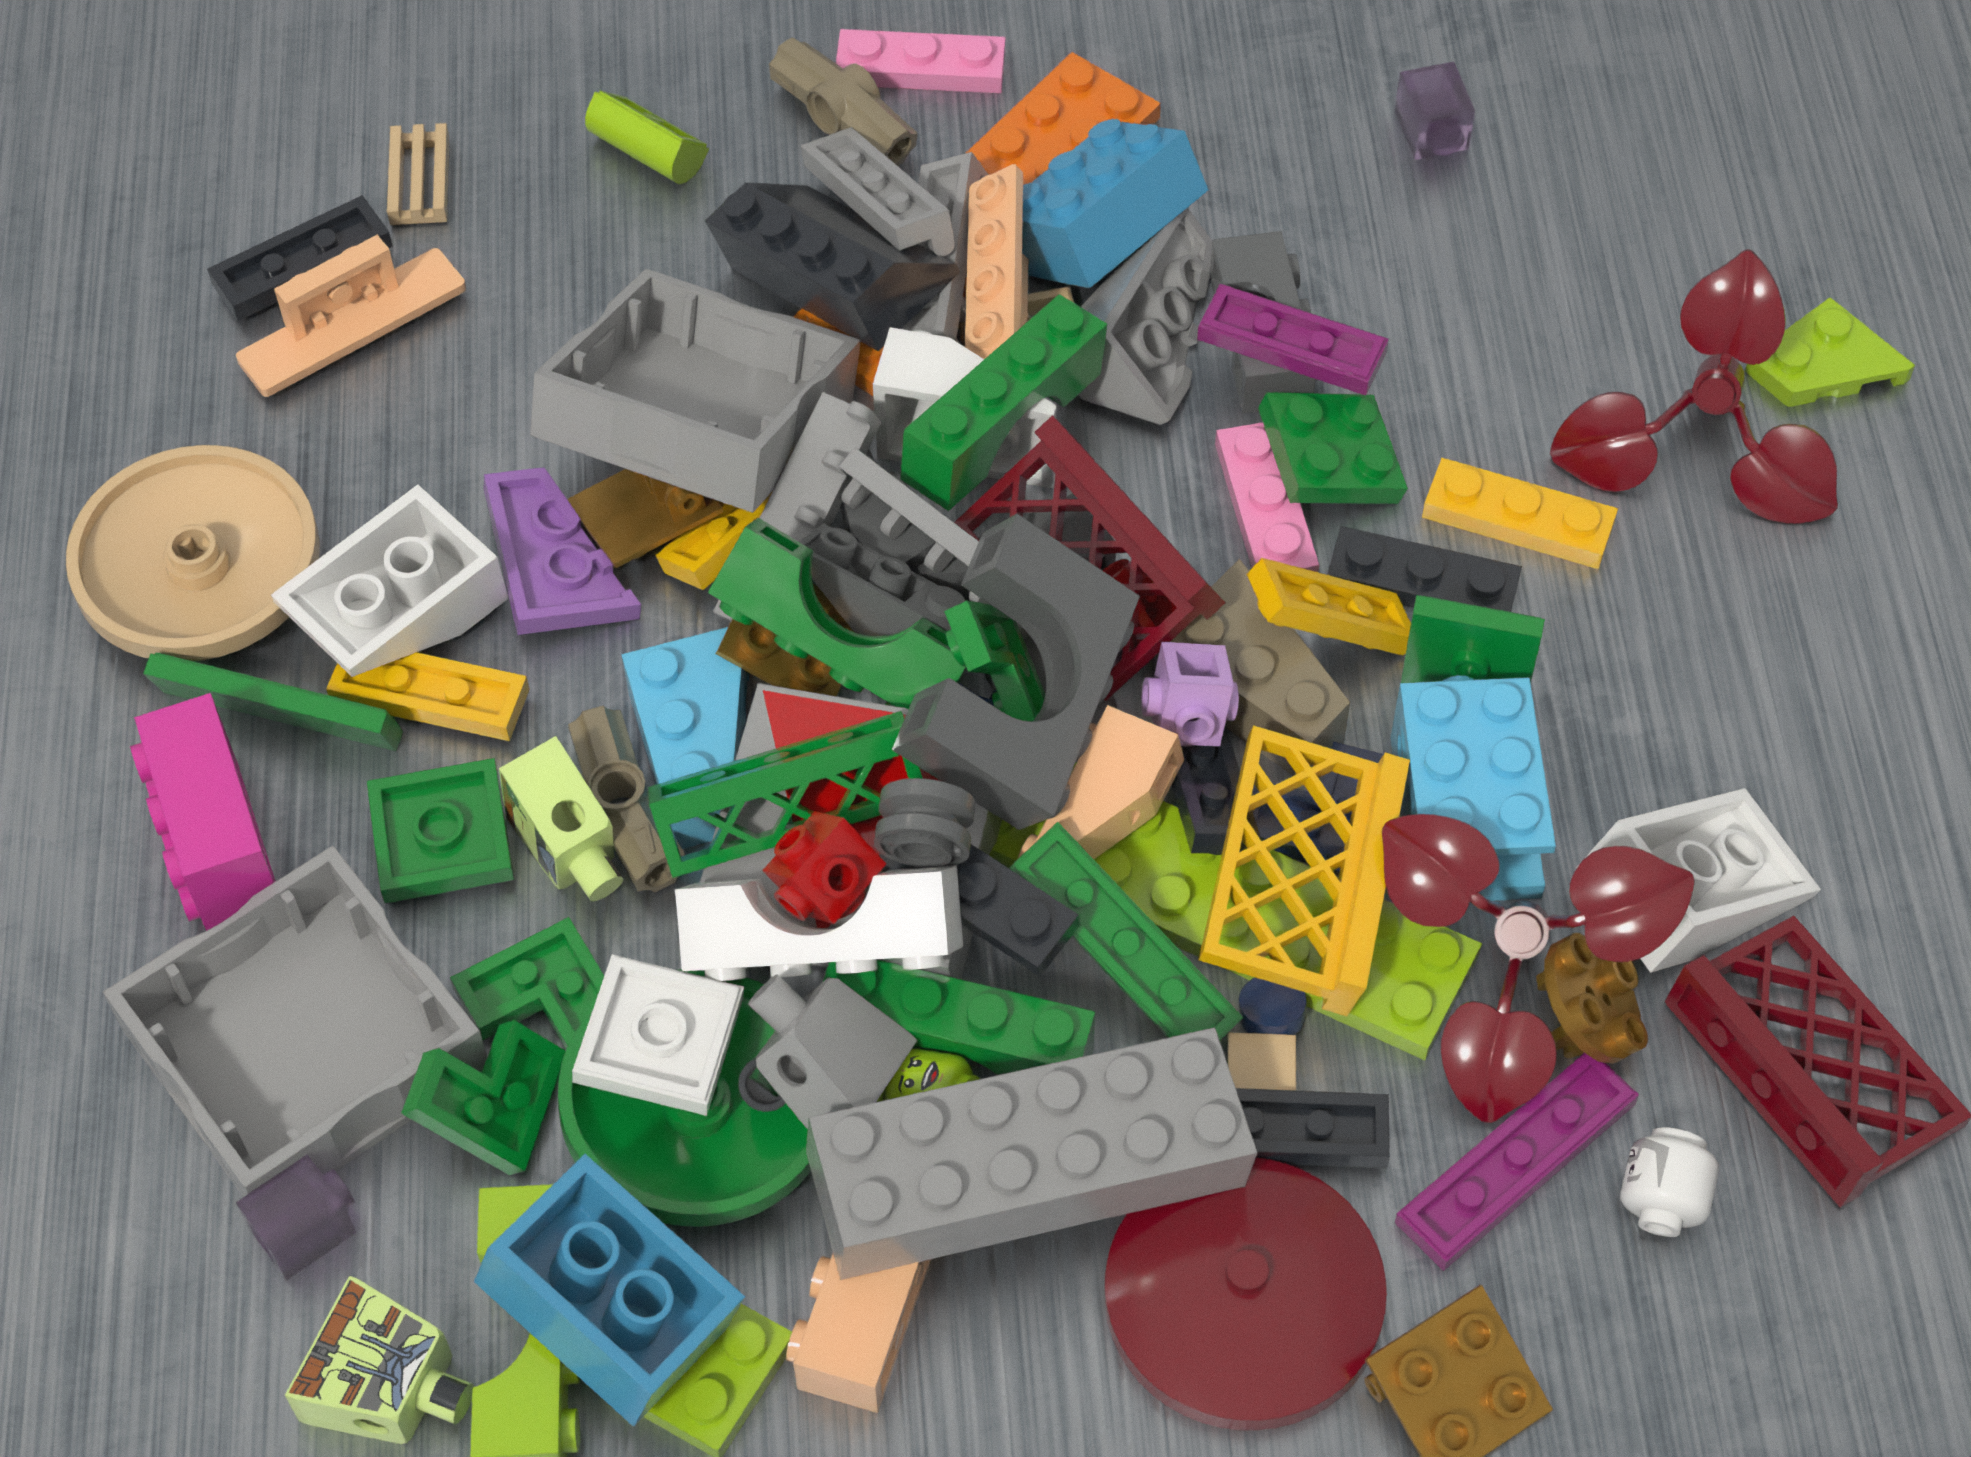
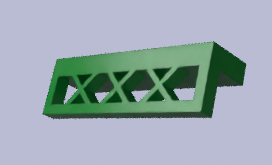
(763, 777)

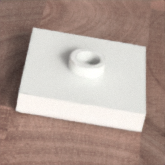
(658, 1034)

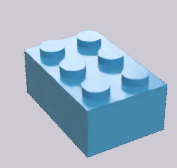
(1106, 200)
(608, 1289)

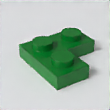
(993, 645)
(537, 974)
(494, 1110)

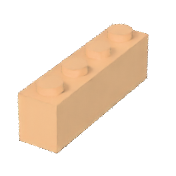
(854, 1332)

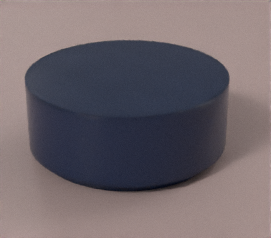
(1271, 1008)

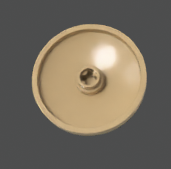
(189, 551)

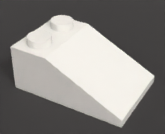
(916, 373)
(395, 586)
(1738, 868)

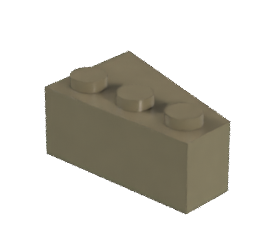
(1275, 671)

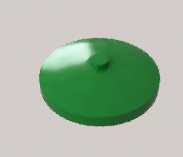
(687, 1163)

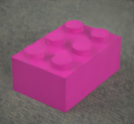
(201, 809)

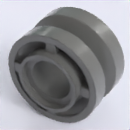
(925, 823)

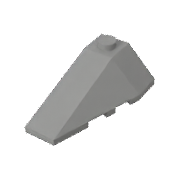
(1150, 321)

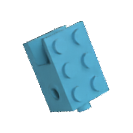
(1480, 763)

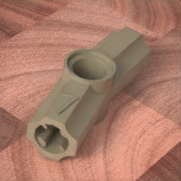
(841, 98)
(613, 773)

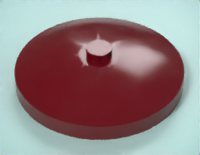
(1247, 1299)

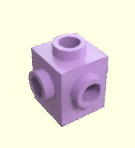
(1191, 692)

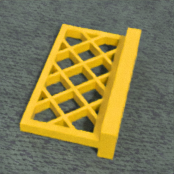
(1355, 893)

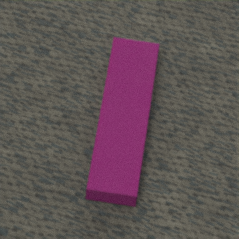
(1515, 1160)

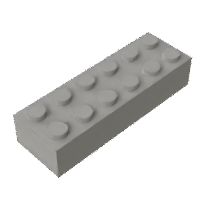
(1028, 1152)

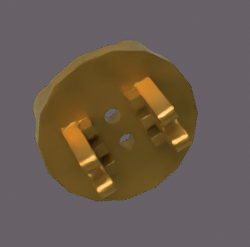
(1592, 1002)

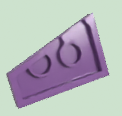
(548, 560)

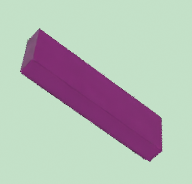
(1293, 339)

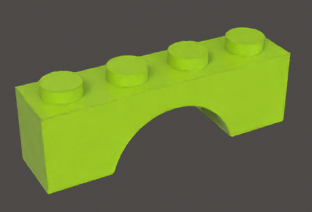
(527, 1404)

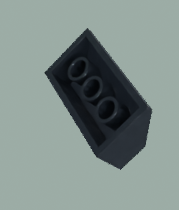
(826, 259)

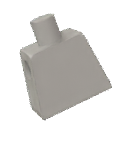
(827, 1047)

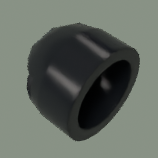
(755, 1093)

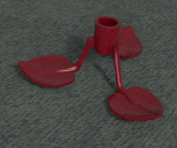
(1740, 317)
(1623, 900)

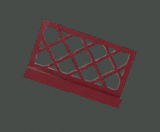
(1125, 523)
(1779, 1077)

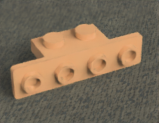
(995, 261)
(345, 308)

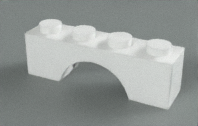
(738, 926)

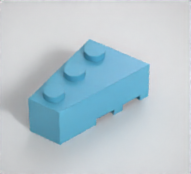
(687, 713)

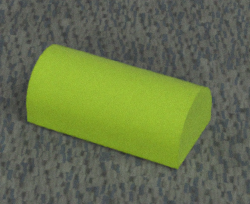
(645, 136)

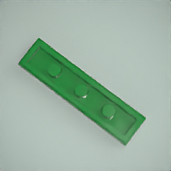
(275, 701)
(1125, 939)

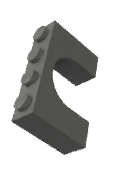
(1079, 627)

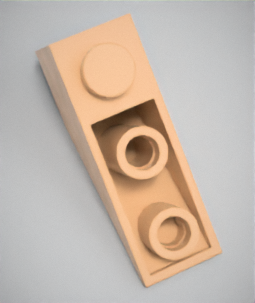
(1117, 781)

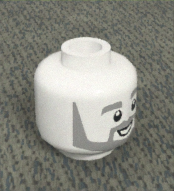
(1669, 1181)

